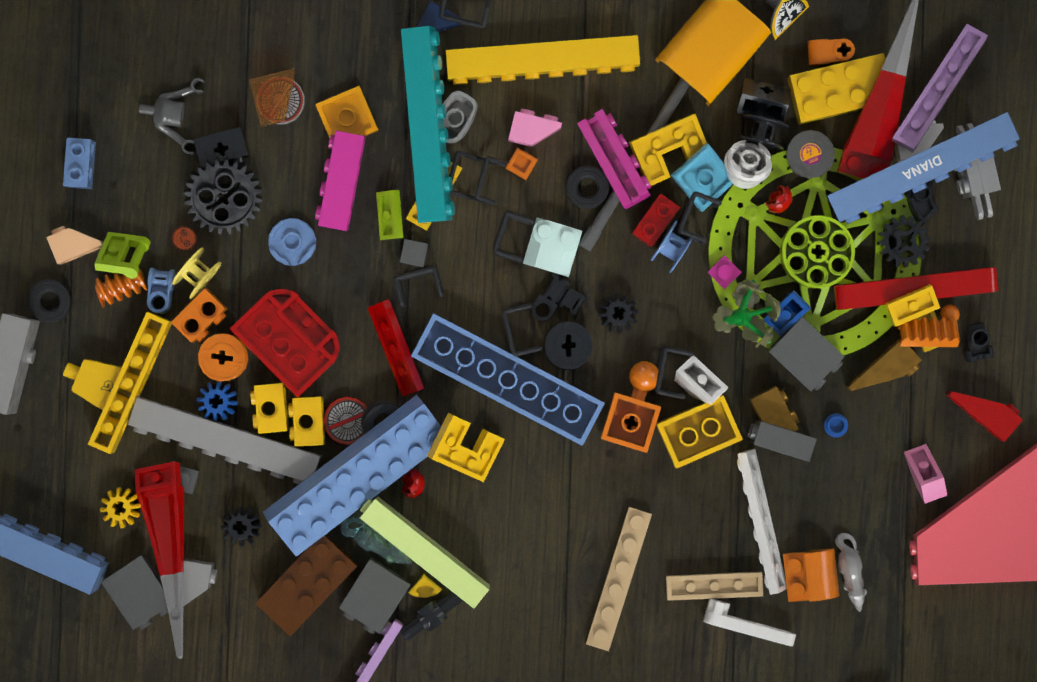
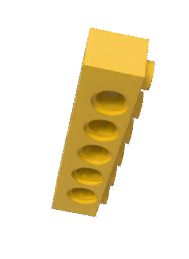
(130, 382)

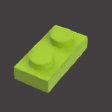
(389, 215)

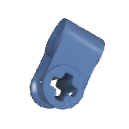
(160, 288)

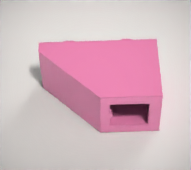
(531, 129)

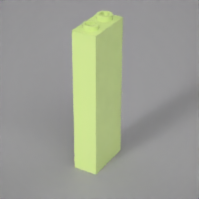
(424, 551)

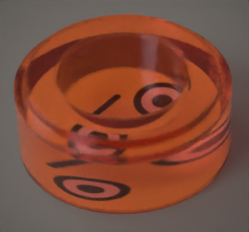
(184, 238)

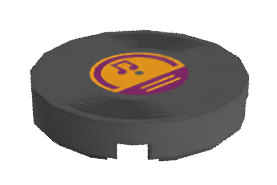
(810, 154)

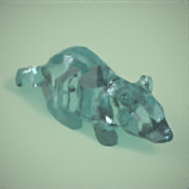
(372, 541)

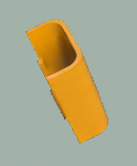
(714, 46)

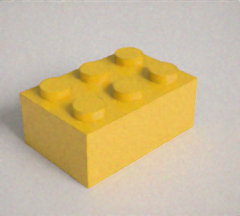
(698, 431)

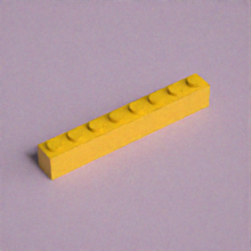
(543, 58)

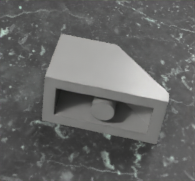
(197, 578)

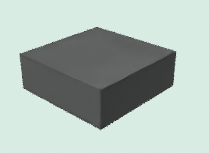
(414, 253)

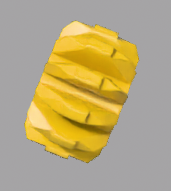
(128, 504)

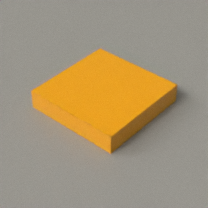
(347, 113)

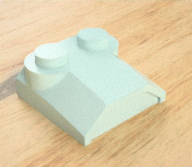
(552, 247)

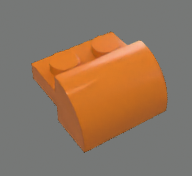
(811, 575)

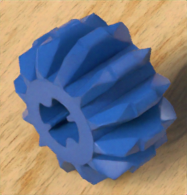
(212, 393)

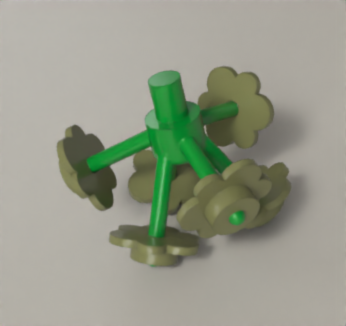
(752, 324)

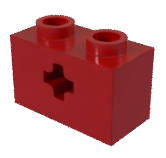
(655, 220)

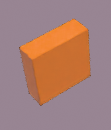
(521, 163)

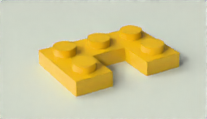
(651, 147)
(448, 451)

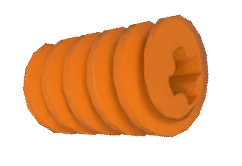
(118, 286)

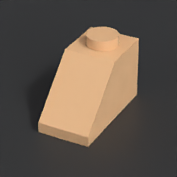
(71, 244)

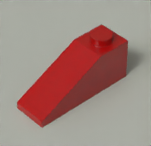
(993, 416)

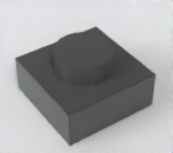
(188, 479)

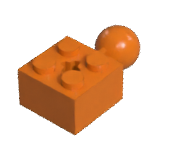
(643, 379)

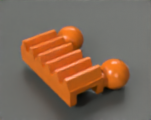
(932, 332)

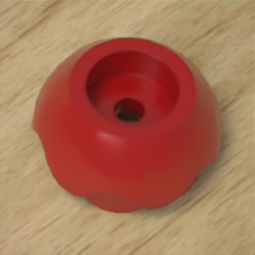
(779, 200)
(413, 483)

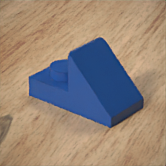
(792, 309)

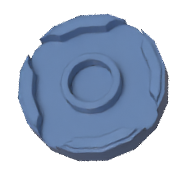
(292, 242)

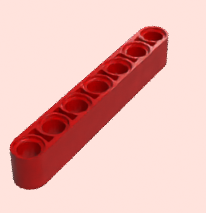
(944, 285)

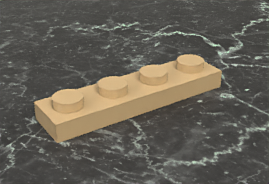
(714, 585)

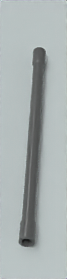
(594, 231)

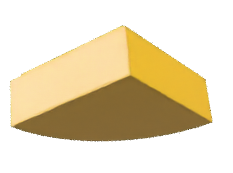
(425, 588)

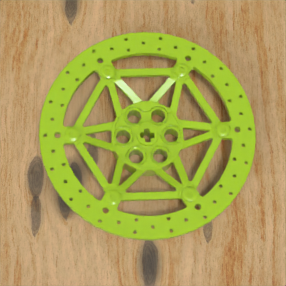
(756, 217)

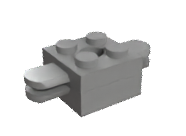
(978, 182)

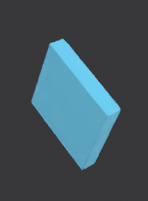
(704, 174)

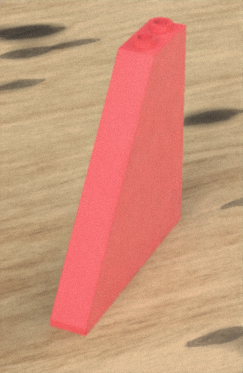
(984, 534)

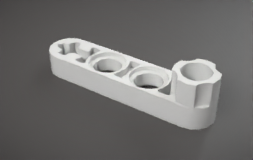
(717, 615)

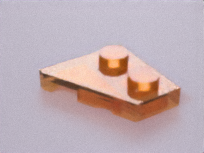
(272, 96)

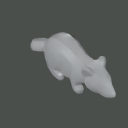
(851, 567)

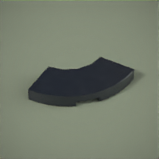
(922, 203)

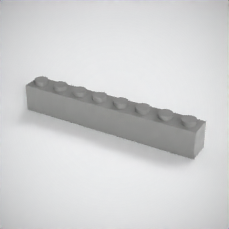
(224, 440)

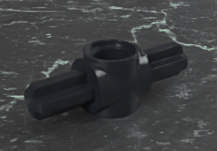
(430, 615)

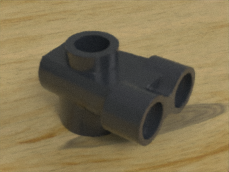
(978, 347)

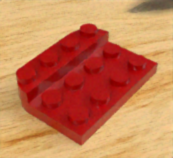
(288, 339)

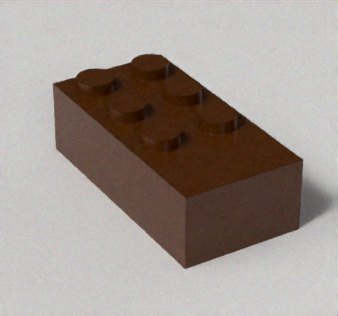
(307, 584)

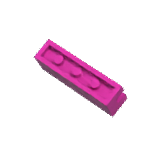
(614, 159)
(341, 180)

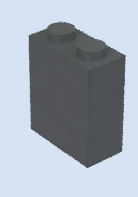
(806, 354)
(781, 440)
(137, 592)
(374, 596)

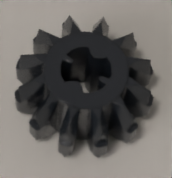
(626, 315)
(235, 532)

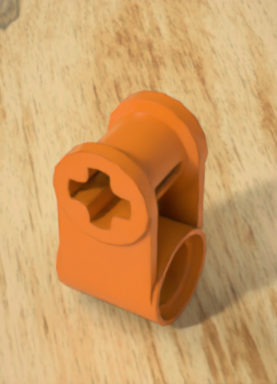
(825, 51)

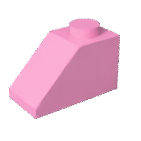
(926, 473)

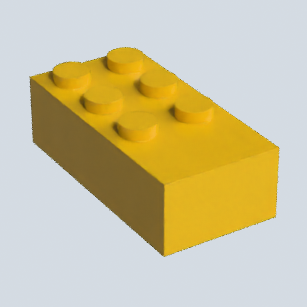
(834, 88)

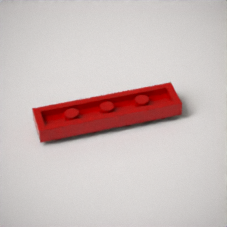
(395, 348)

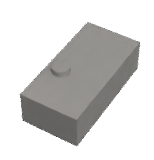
(16, 353)

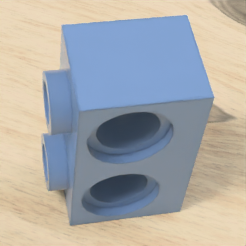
(79, 163)

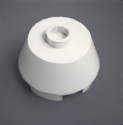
(747, 164)

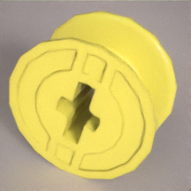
(191, 269)

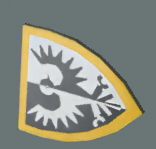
(785, 14)

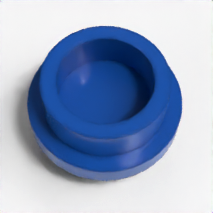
(835, 425)

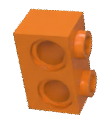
(195, 311)

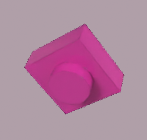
(724, 272)

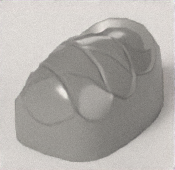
(459, 115)

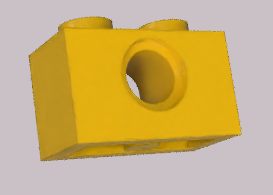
(307, 406)
(279, 419)

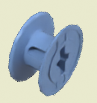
(672, 247)

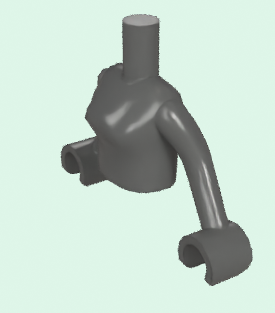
(171, 113)

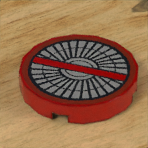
(343, 420)

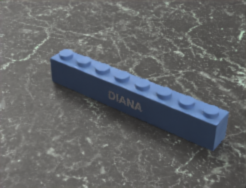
(924, 167)

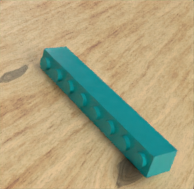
(427, 124)

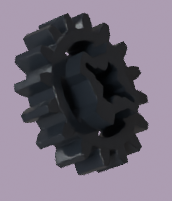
(895, 234)

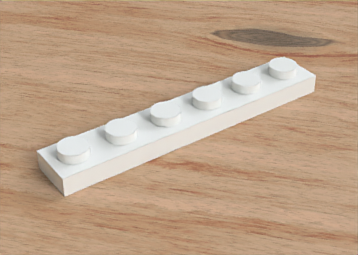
(763, 526)

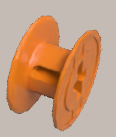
(213, 367)

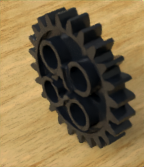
(237, 210)

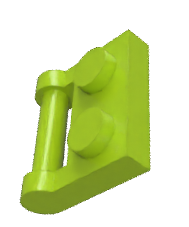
(115, 250)

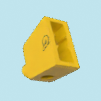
(93, 380)

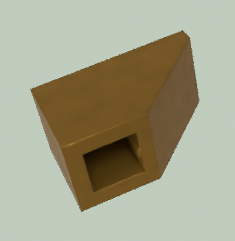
(772, 408)

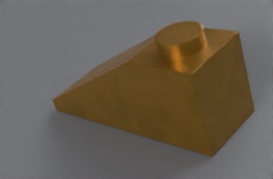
(891, 364)

